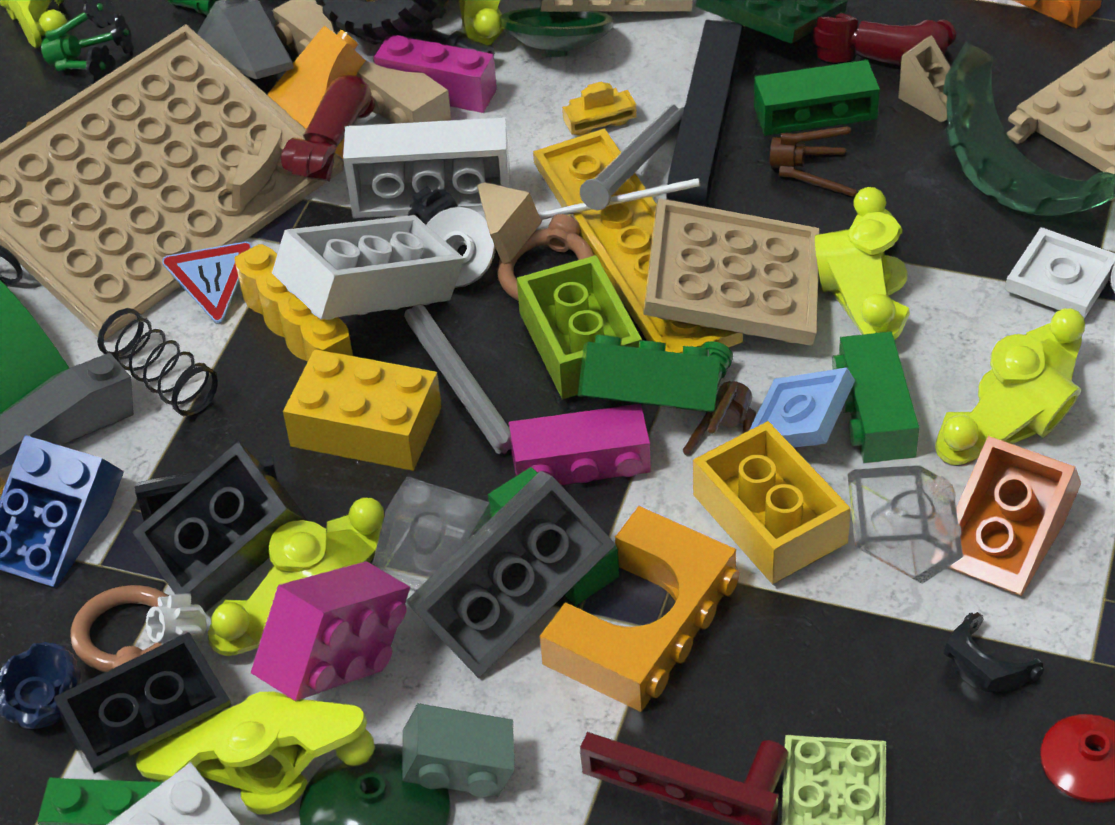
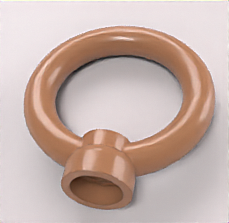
(561, 235)
(93, 609)

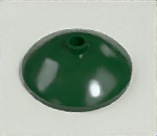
(556, 30)
(338, 796)

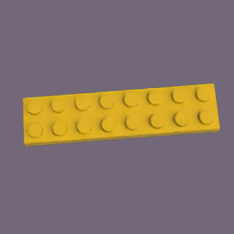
(619, 234)

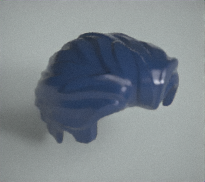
(33, 681)

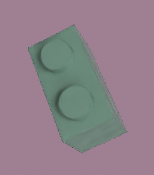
(458, 750)

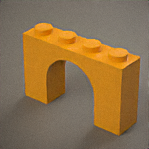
(637, 660)

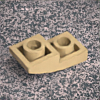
(255, 169)

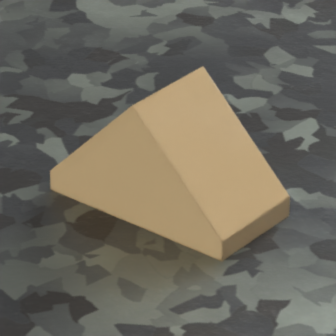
(924, 79)
(509, 218)

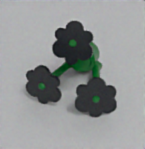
(62, 49)

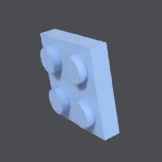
(806, 405)

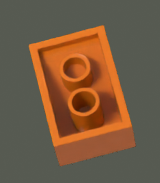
(1012, 513)

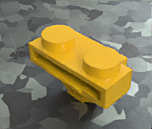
(598, 107)

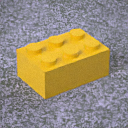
(363, 409)
(771, 502)

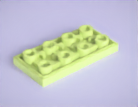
(834, 781)

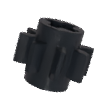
(429, 203)

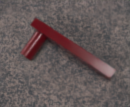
(687, 785)

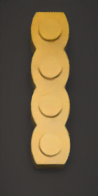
(284, 311)

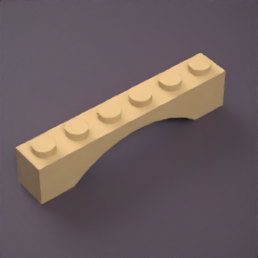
(396, 93)

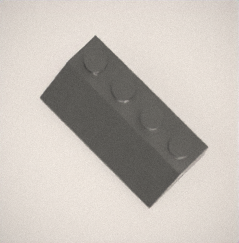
(510, 573)

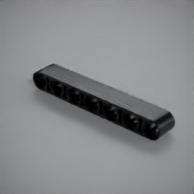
(706, 111)

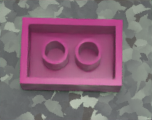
(330, 630)

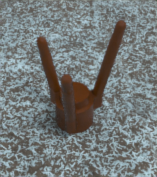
(789, 152)
(730, 410)

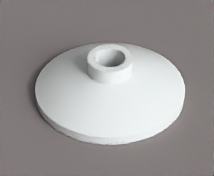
(466, 227)

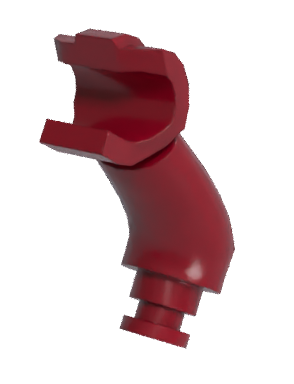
(841, 38)
(340, 106)

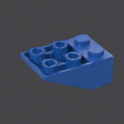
(52, 508)

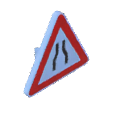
(208, 276)

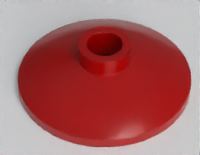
(1075, 767)

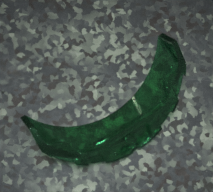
(992, 158)

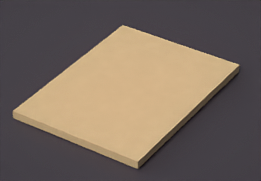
(140, 176)

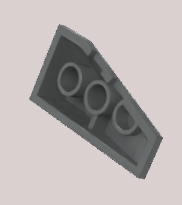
(245, 38)
(68, 406)

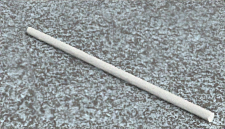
(624, 198)

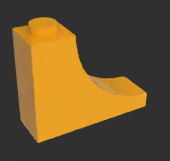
(314, 69)

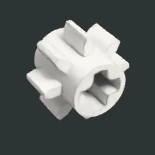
(175, 618)

